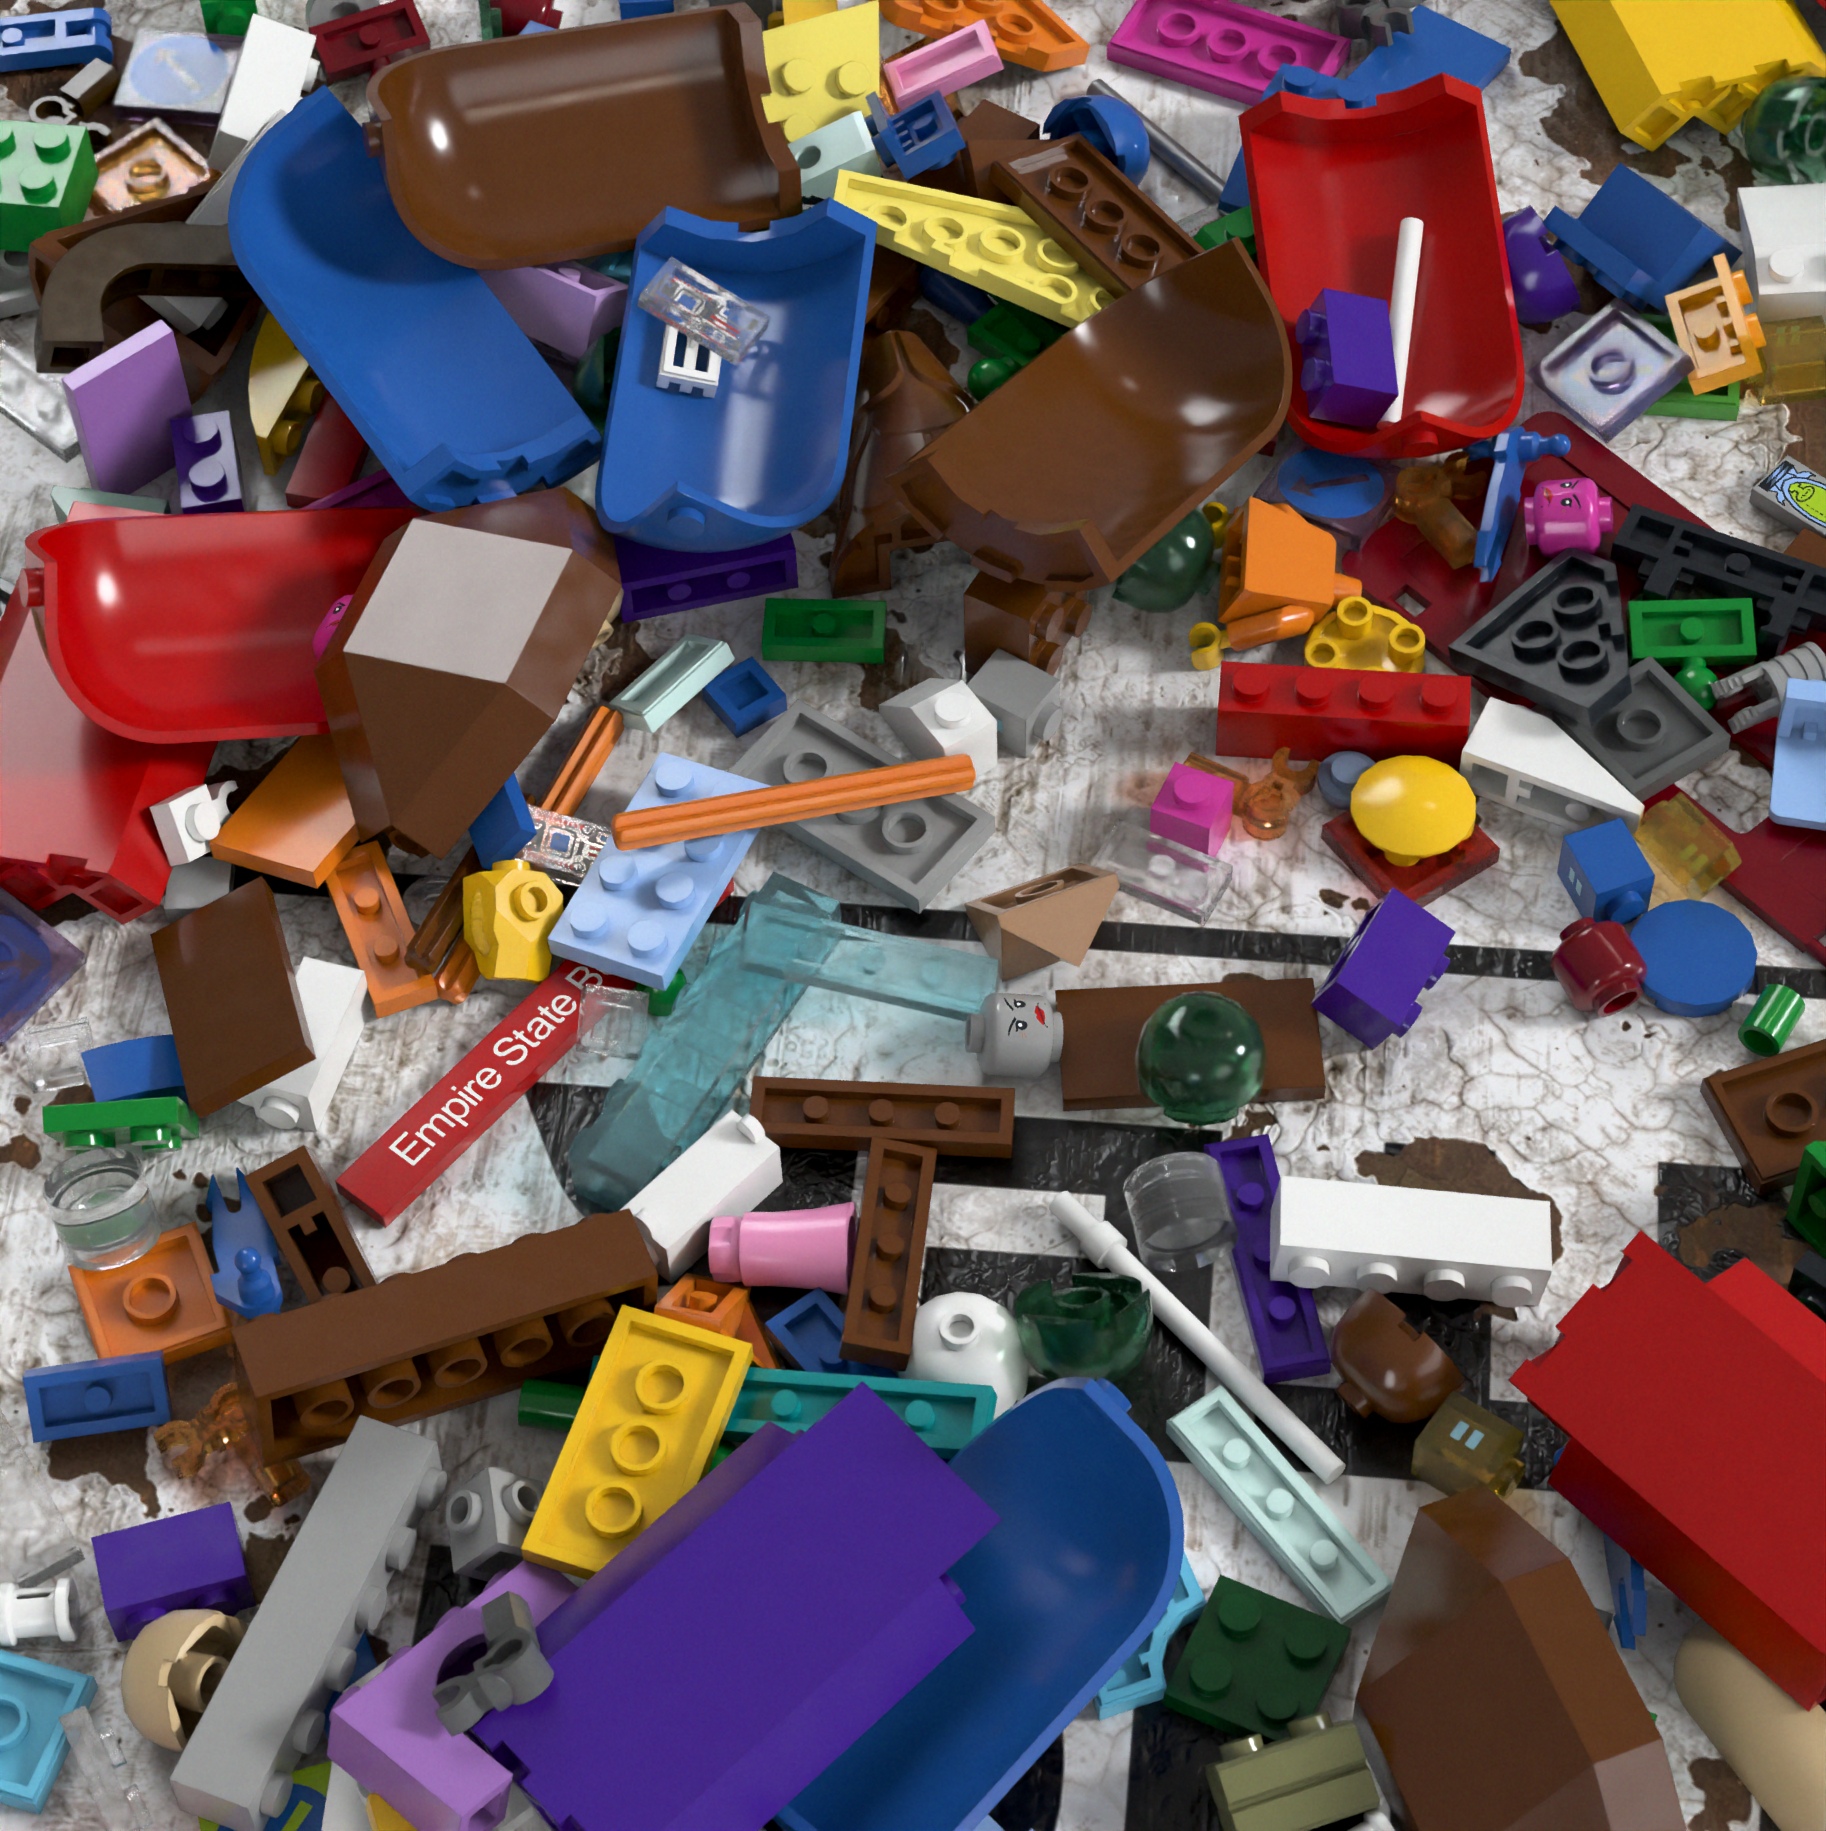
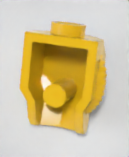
(510, 919)

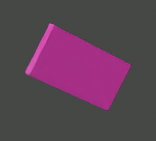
(1221, 46)

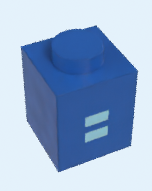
(1606, 873)

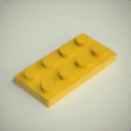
(636, 1439)

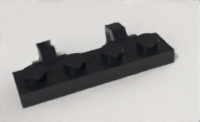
(1689, 556)

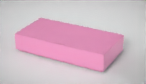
(944, 65)

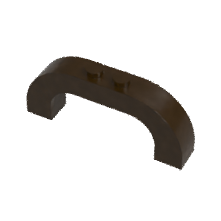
(125, 264)

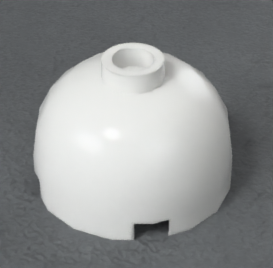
(968, 1342)

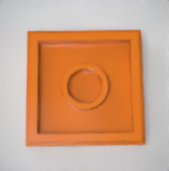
(155, 1301)

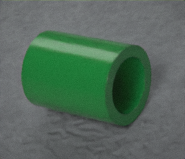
(1771, 1020)
(549, 1404)

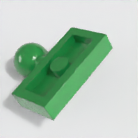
(1005, 345)
(1692, 637)

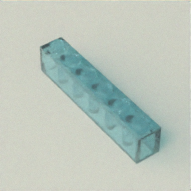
(692, 1062)

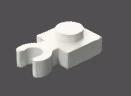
(191, 820)

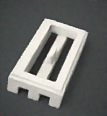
(687, 375)

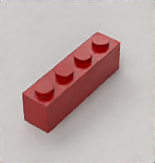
(1339, 711)

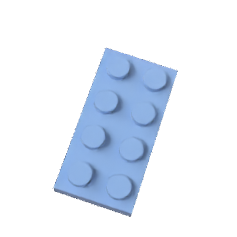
(650, 903)

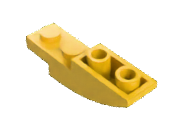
(281, 394)

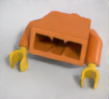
(1272, 579)

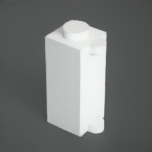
(336, 1013)
(716, 1176)

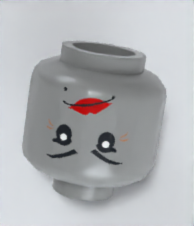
(1015, 1035)

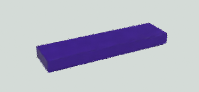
(1277, 1313)

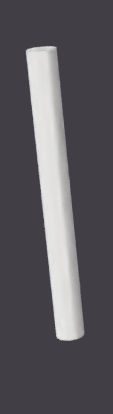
(1402, 307)

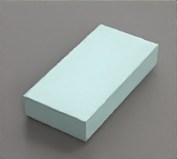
(671, 682)

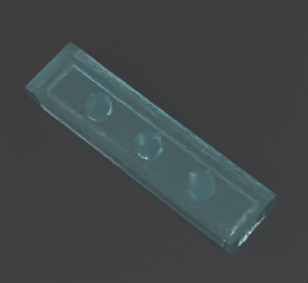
(864, 962)

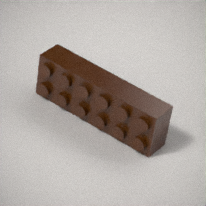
(439, 1335)

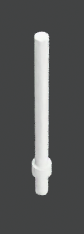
(1107, 1248)

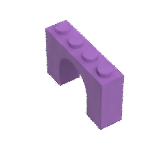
(391, 1730)

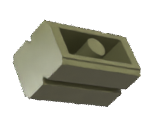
(1293, 1781)

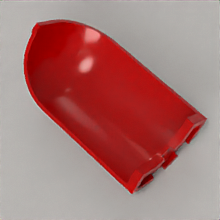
(1329, 216)
(197, 617)

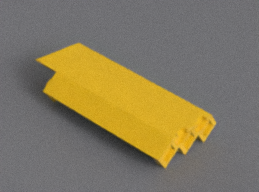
(1686, 58)

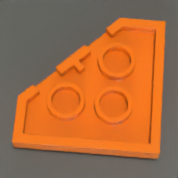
(1021, 29)

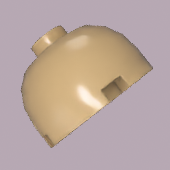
(176, 1671)

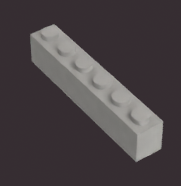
(308, 1628)

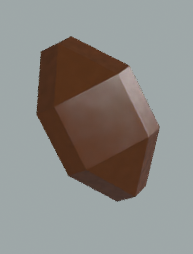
(461, 658)
(1502, 1689)

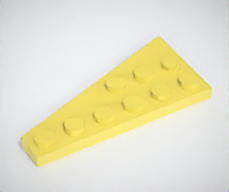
(822, 69)
(977, 243)

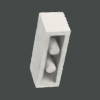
(267, 77)

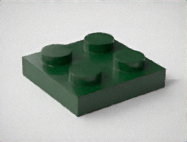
(1255, 1663)

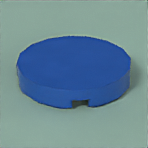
(1694, 957)

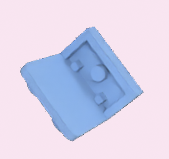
(1800, 757)

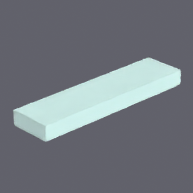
(1279, 1508)

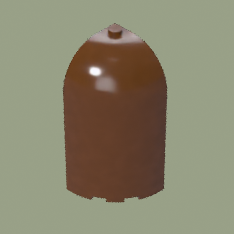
(581, 137)
(1111, 429)

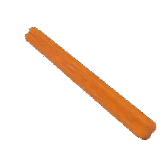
(562, 796)
(792, 802)

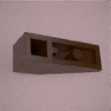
(311, 1225)

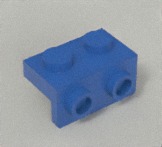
(915, 137)

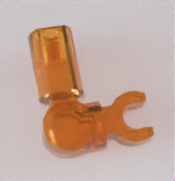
(1425, 497)
(1266, 803)
(220, 1428)

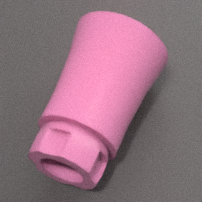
(785, 1248)

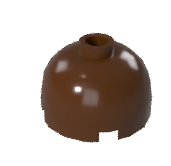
(1389, 1363)

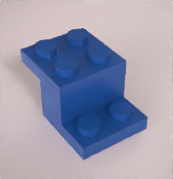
(1637, 240)

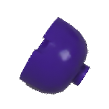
(1537, 271)

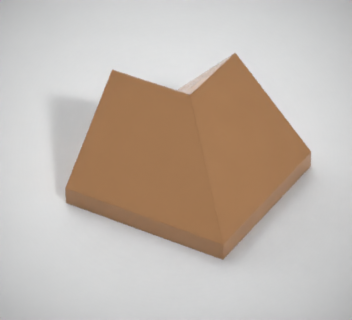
(1043, 918)

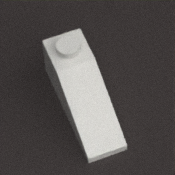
(1542, 771)

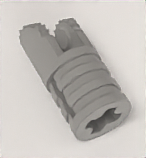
(1769, 683)

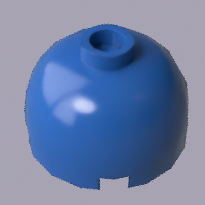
(1108, 126)

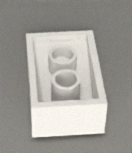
(1785, 249)

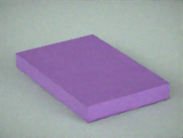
(125, 409)

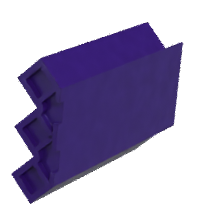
(747, 1631)

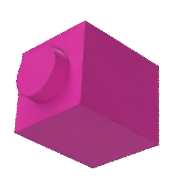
(1193, 809)

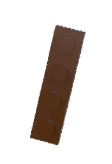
(851, 1112)
(888, 1254)

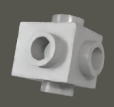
(490, 1521)

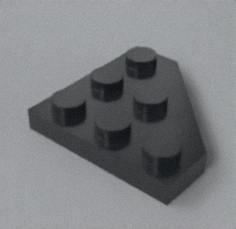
(1556, 639)

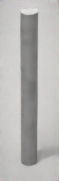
(1170, 150)

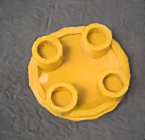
(1365, 639)
(1413, 808)

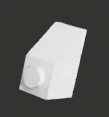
(942, 721)

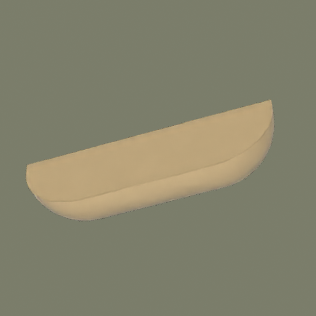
(1755, 1728)

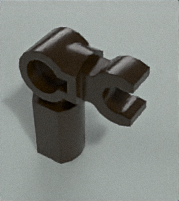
(80, 100)

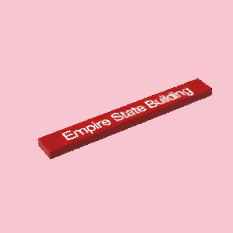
(473, 1093)

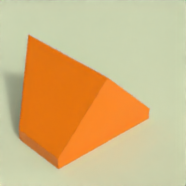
(720, 1309)

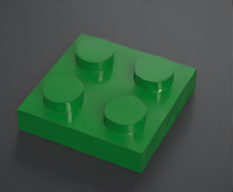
(149, 1122)

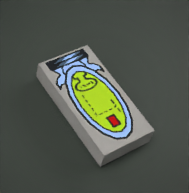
(1793, 496)

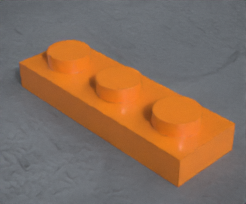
(377, 930)

